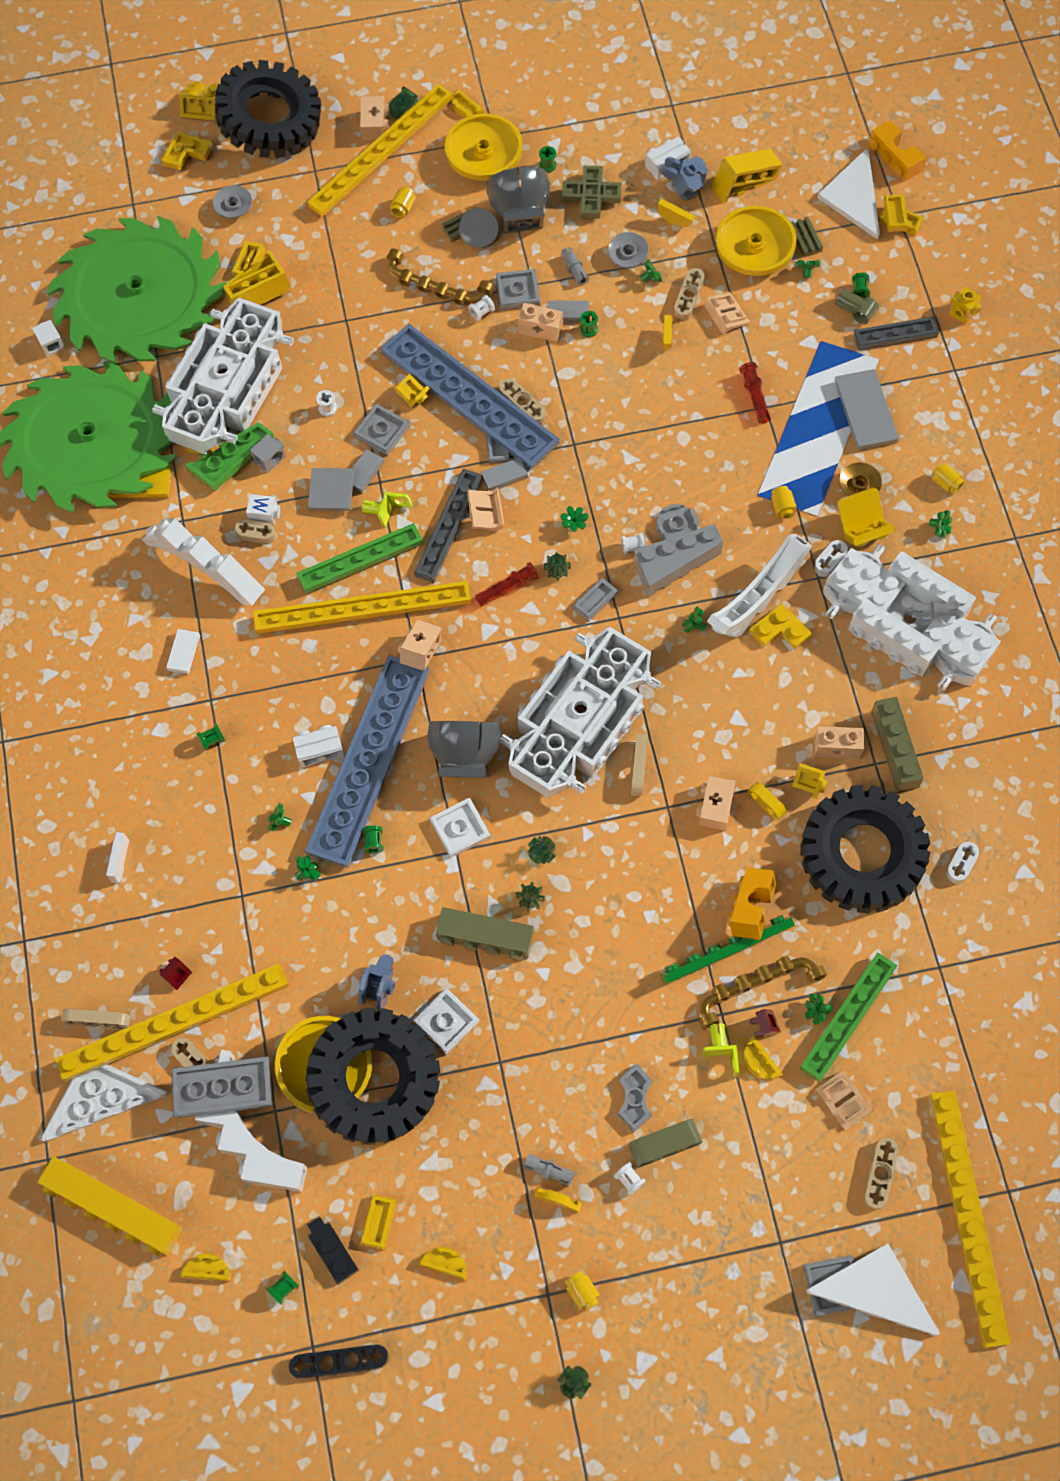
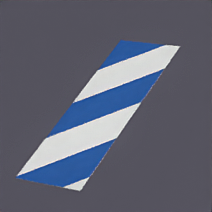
(815, 430)

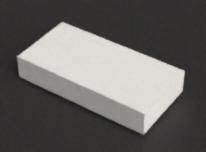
(183, 651)
(117, 857)

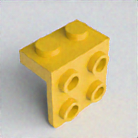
(863, 518)

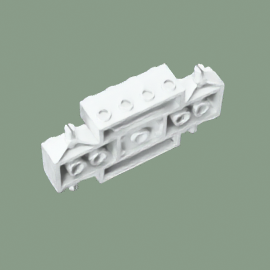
(208, 400)
(883, 599)
(562, 739)

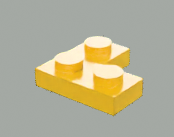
(184, 146)
(781, 623)

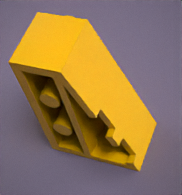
(745, 171)
(259, 283)

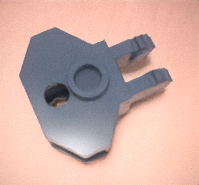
(686, 175)
(377, 982)

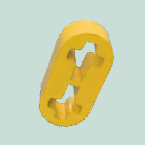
(767, 801)

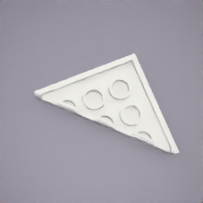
(854, 195)
(98, 1097)
(878, 1289)

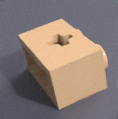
(373, 117)
(540, 322)
(419, 645)
(839, 742)
(720, 791)

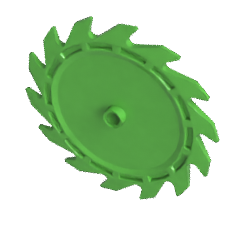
(136, 289)
(86, 436)

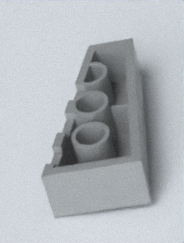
(675, 557)

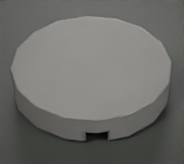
(478, 228)
(675, 521)

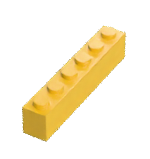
(111, 1206)

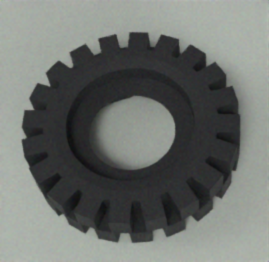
(236, 122)
(865, 889)
(416, 1067)

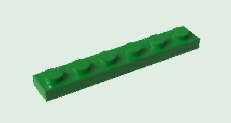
(717, 952)

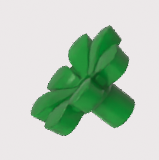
(807, 266)
(651, 273)
(574, 519)
(942, 523)
(694, 621)
(278, 818)
(306, 869)
(817, 1008)

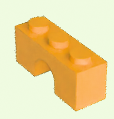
(904, 162)
(754, 887)

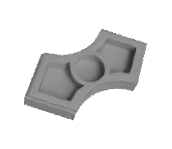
(634, 1110)

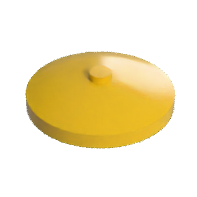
(483, 146)
(756, 240)
(293, 1058)

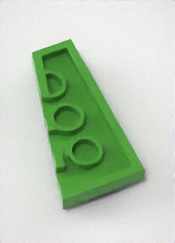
(225, 461)

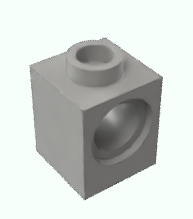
(268, 453)

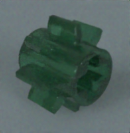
(557, 566)
(541, 850)
(531, 890)
(574, 1382)

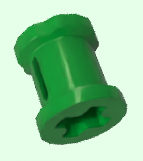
(547, 155)
(860, 283)
(592, 325)
(210, 736)
(373, 839)
(282, 1287)

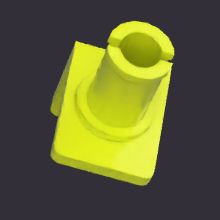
(384, 507)
(720, 1047)

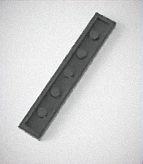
(447, 527)

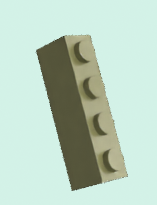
(897, 744)
(484, 933)

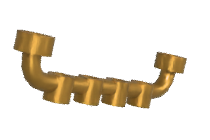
(441, 289)
(763, 976)

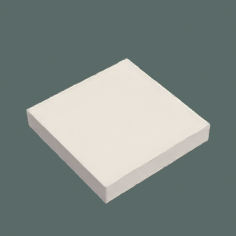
(460, 827)
(446, 1021)

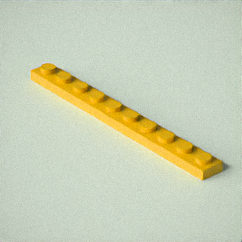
(379, 150)
(361, 607)
(171, 1022)
(970, 1220)

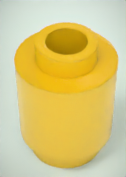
(402, 202)
(948, 478)
(783, 502)
(582, 1291)

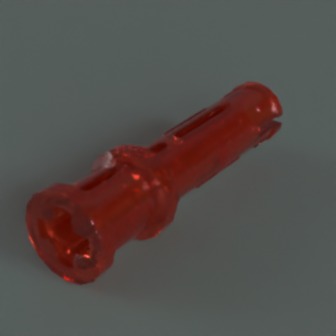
(753, 385)
(515, 580)

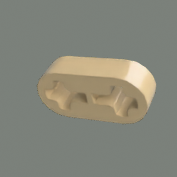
(255, 531)
(194, 1052)

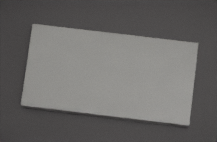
(866, 409)
(221, 1087)

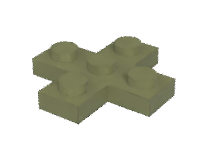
(591, 191)

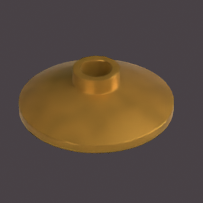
(859, 474)

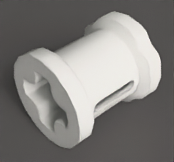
(475, 308)
(326, 403)
(631, 543)
(637, 1181)

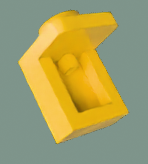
(411, 391)
(810, 779)

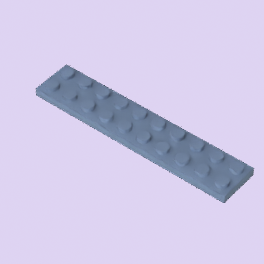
(470, 396)
(367, 763)

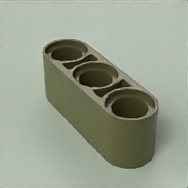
(665, 1143)

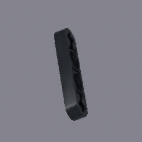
(339, 1365)

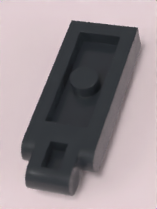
(331, 1250)

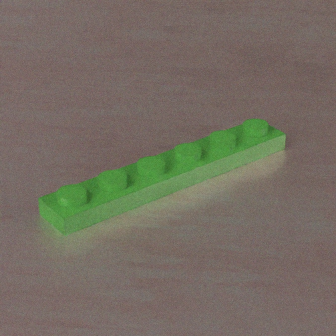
(359, 558)
(848, 1017)

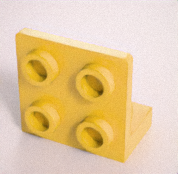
(198, 101)

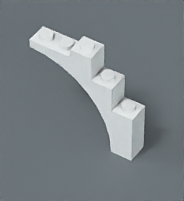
(197, 551)
(754, 599)
(260, 1164)

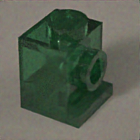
(402, 102)

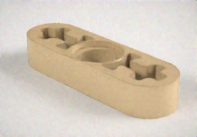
(690, 302)
(520, 393)
(639, 765)
(95, 1018)
(891, 1157)

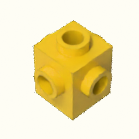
(965, 304)

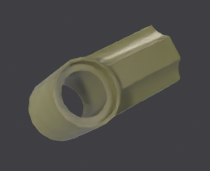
(860, 308)

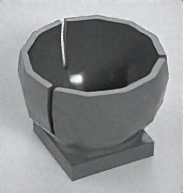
(519, 206)
(463, 746)

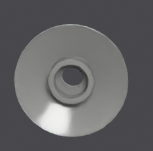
(232, 202)
(628, 243)

